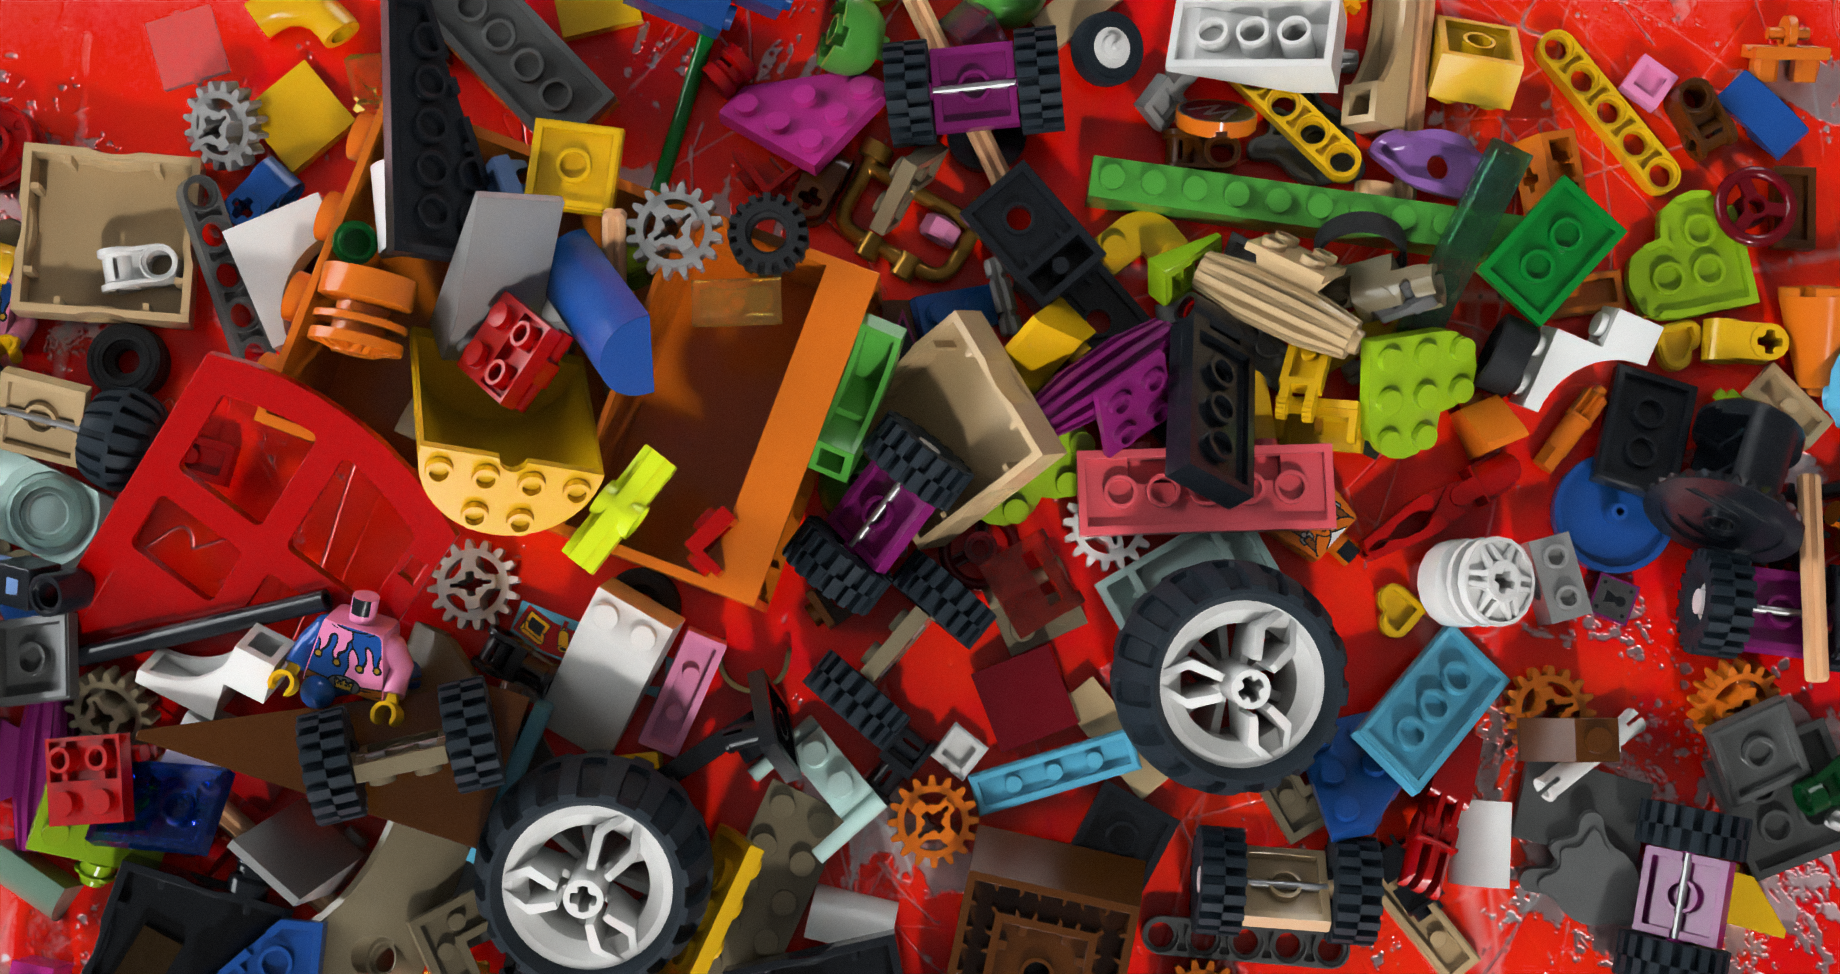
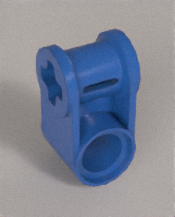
(263, 191)

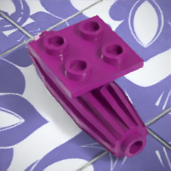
(1115, 383)
(25, 761)

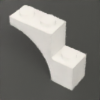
(1558, 354)
(211, 682)

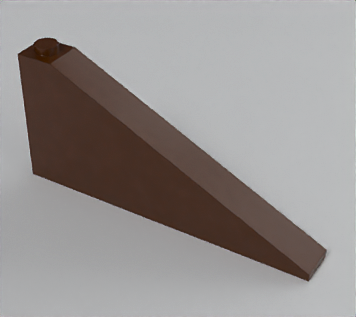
(430, 803)

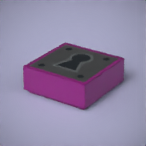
(1612, 598)

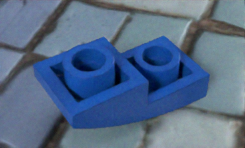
(1763, 115)

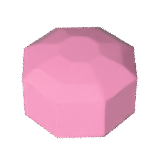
(940, 230)

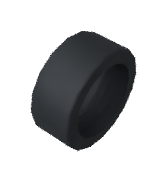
(1505, 355)

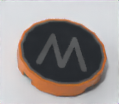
(1210, 116)

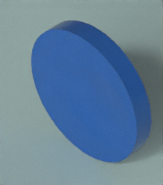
(1604, 523)

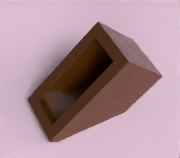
(1568, 739)

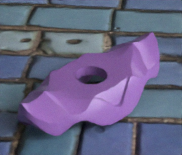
(1408, 152)

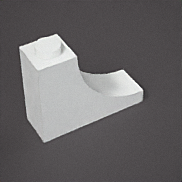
(271, 253)

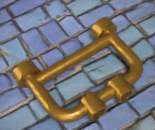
(872, 246)

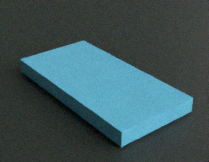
(1430, 709)

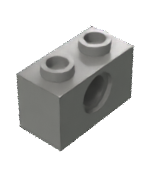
(1558, 580)

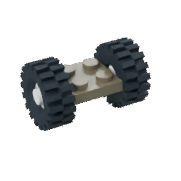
(936, 598)
(338, 768)

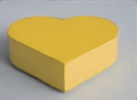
(1676, 344)
(1397, 609)

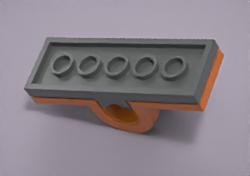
(523, 61)

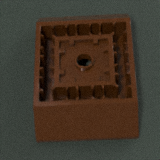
(1047, 906)

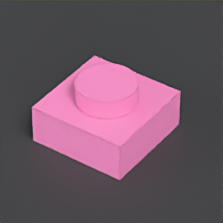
(1647, 83)

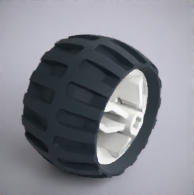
(1293, 710)
(553, 907)

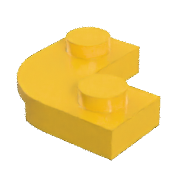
(1135, 236)

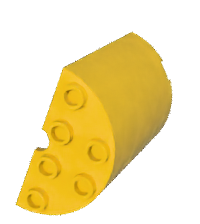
(500, 465)

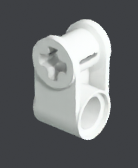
(130, 268)

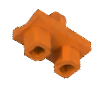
(1803, 58)

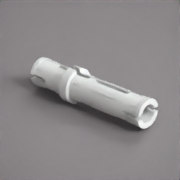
(1567, 773)

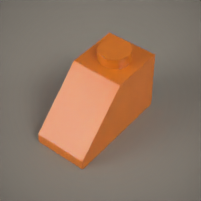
(1486, 425)

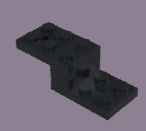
(1052, 254)

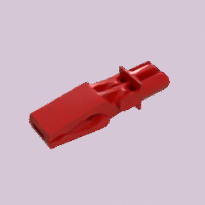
(1480, 483)
(1434, 825)

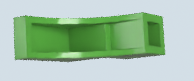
(858, 397)

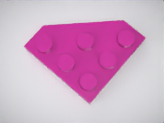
(805, 116)

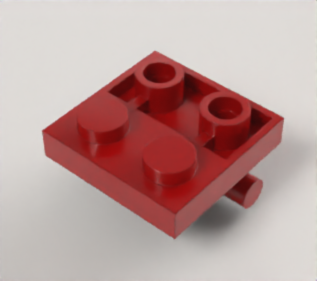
(514, 353)
(91, 778)

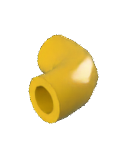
(324, 18)

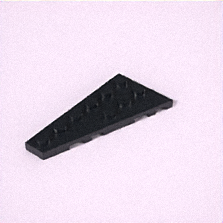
(428, 142)

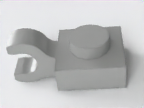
(1160, 98)

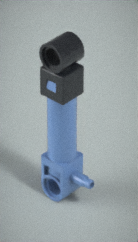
(42, 586)

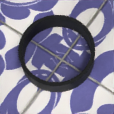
(1364, 223)

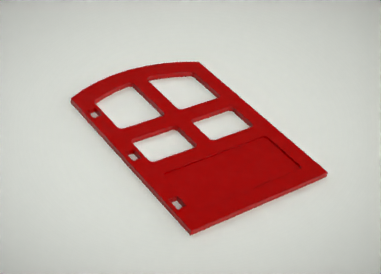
(143, 593)

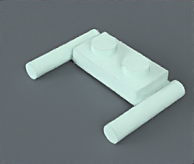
(836, 782)

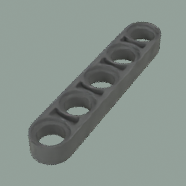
(212, 257)
(1223, 947)

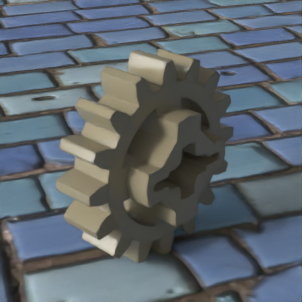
(112, 704)

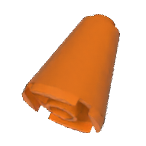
(1813, 331)

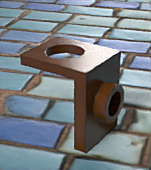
(824, 611)

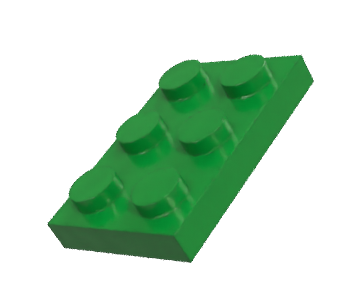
(1551, 251)

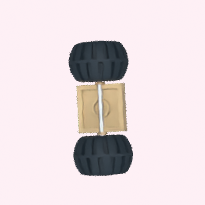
(63, 426)

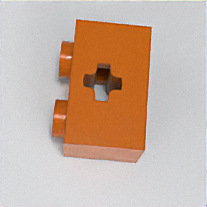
(1553, 156)

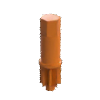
(1571, 427)

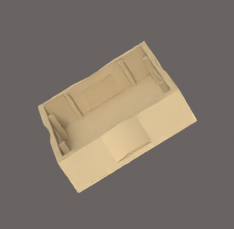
(93, 201)
(977, 404)

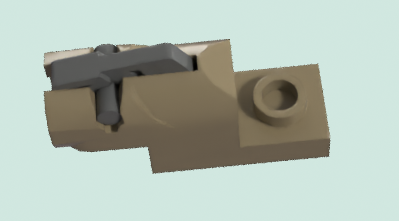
(1387, 292)

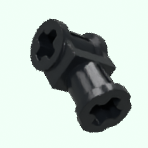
(511, 659)
(900, 759)

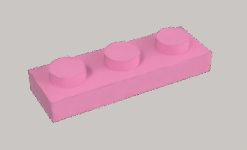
(682, 691)

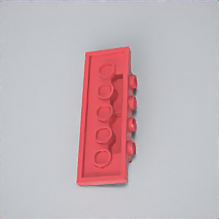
(1135, 498)

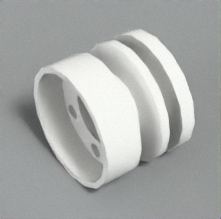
(1476, 582)

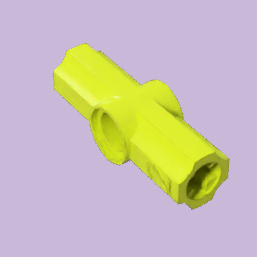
(619, 509)

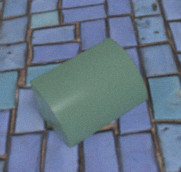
(37, 880)

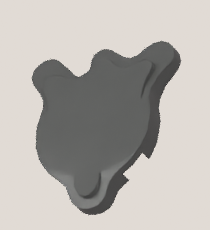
(1277, 150)
(1588, 876)

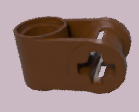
(1697, 122)
(1196, 151)
(823, 187)

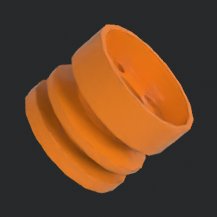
(362, 310)

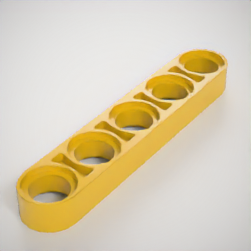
(1604, 92)
(1292, 125)

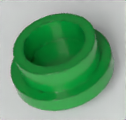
(354, 242)

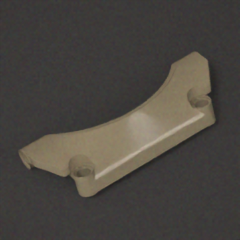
(407, 867)

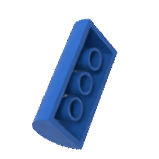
(602, 314)

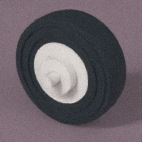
(1107, 49)

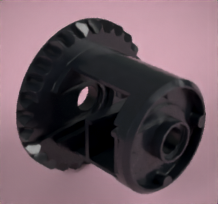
(1734, 483)

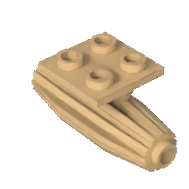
(1282, 293)

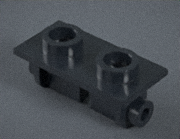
(1413, 903)

